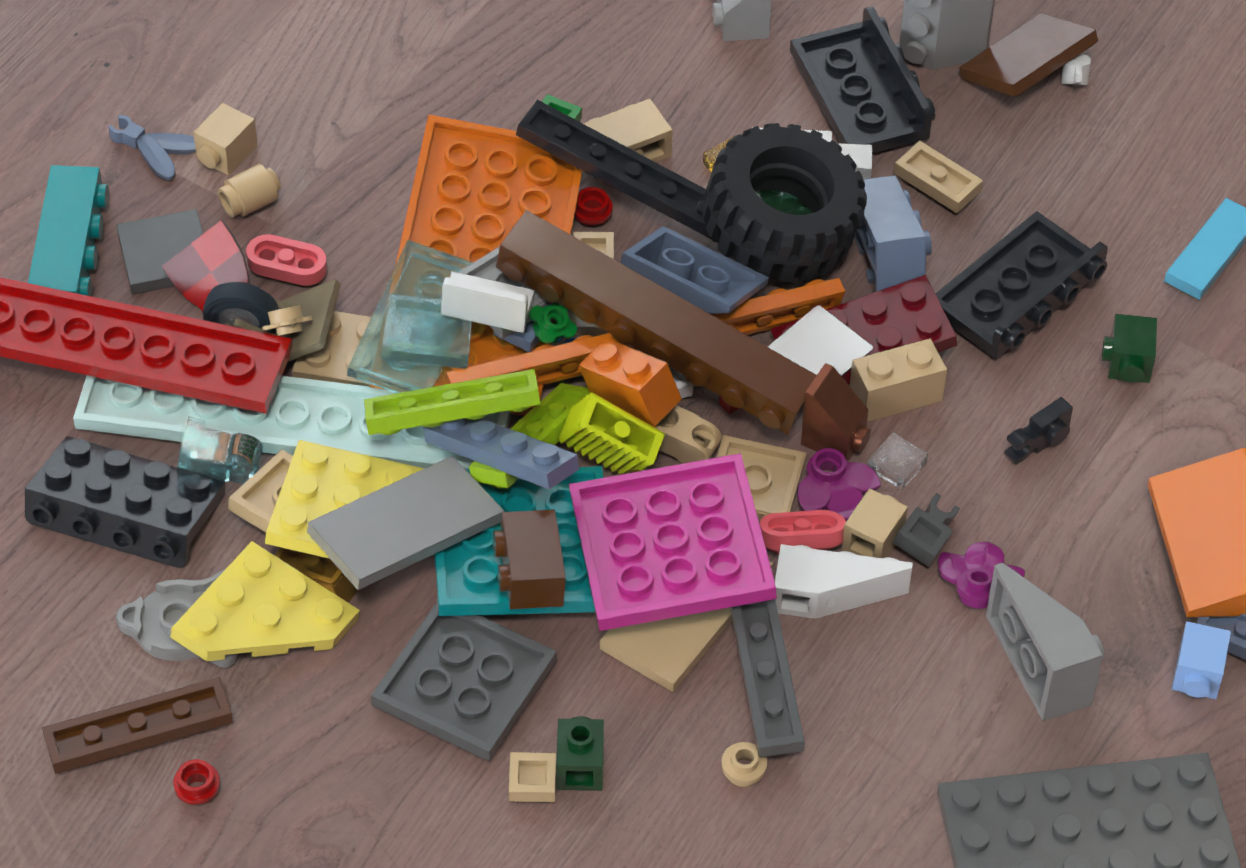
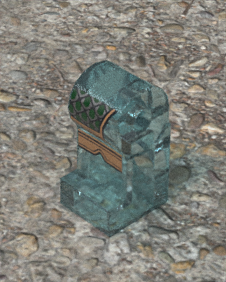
(219, 453)

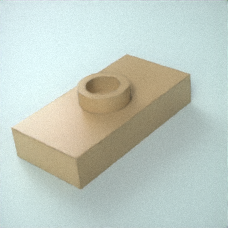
(938, 176)

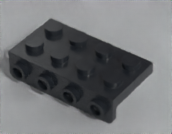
(864, 84)
(1020, 284)
(121, 501)

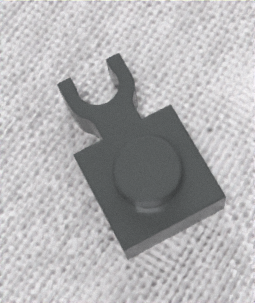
(926, 531)

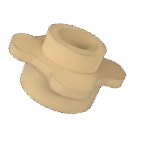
(286, 320)

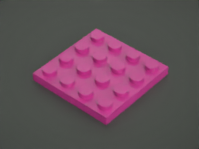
(671, 542)

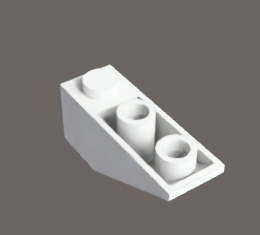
(829, 582)

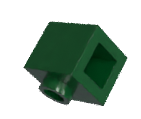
(1131, 348)
(580, 754)

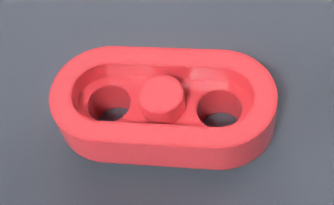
(290, 259)
(810, 528)

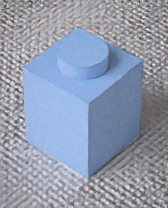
(1201, 660)

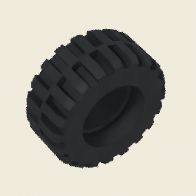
(790, 163)

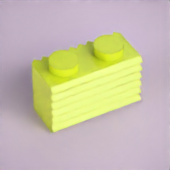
(610, 435)

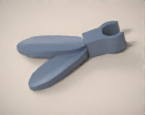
(153, 145)

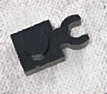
(1045, 428)

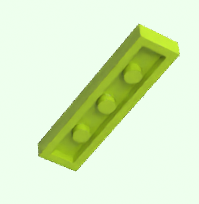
(451, 402)
(542, 423)

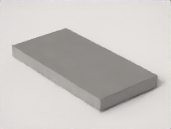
(405, 522)

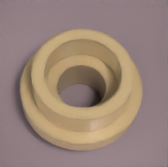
(743, 774)

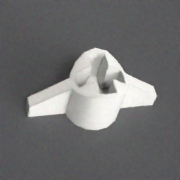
(1077, 70)

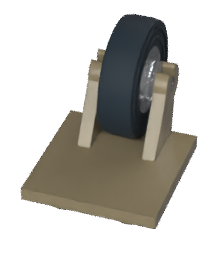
(248, 308)

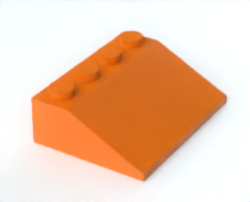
(1205, 532)

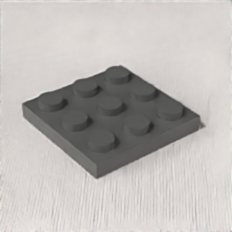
(464, 680)

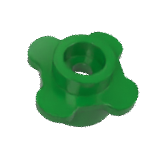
(546, 330)

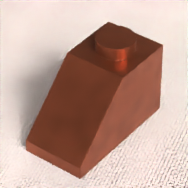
(834, 415)

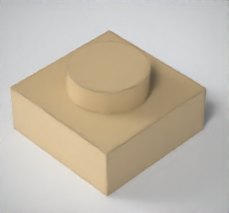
(532, 777)

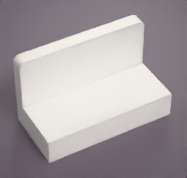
(486, 301)

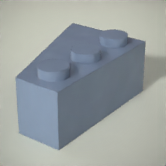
(891, 234)

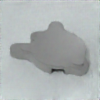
(151, 619)

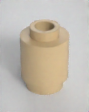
(249, 191)

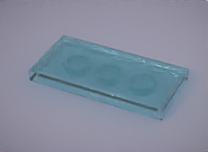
(417, 274)

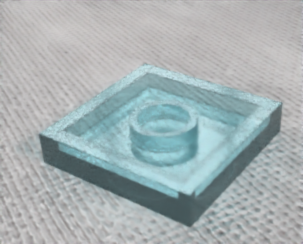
(421, 334)

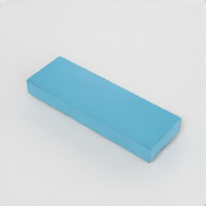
(1209, 250)

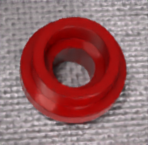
(593, 206)
(196, 771)

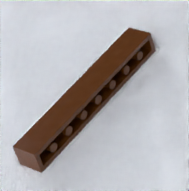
(655, 321)

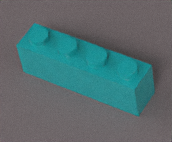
(69, 229)

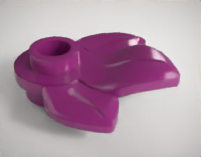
(835, 490)
(973, 571)

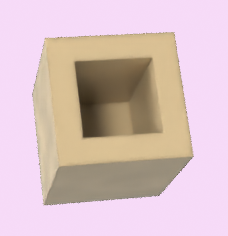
(225, 139)
(874, 525)

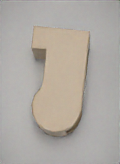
(688, 436)

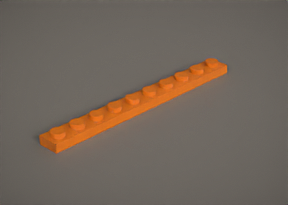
(750, 317)

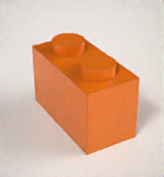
(631, 381)

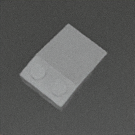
(1045, 644)

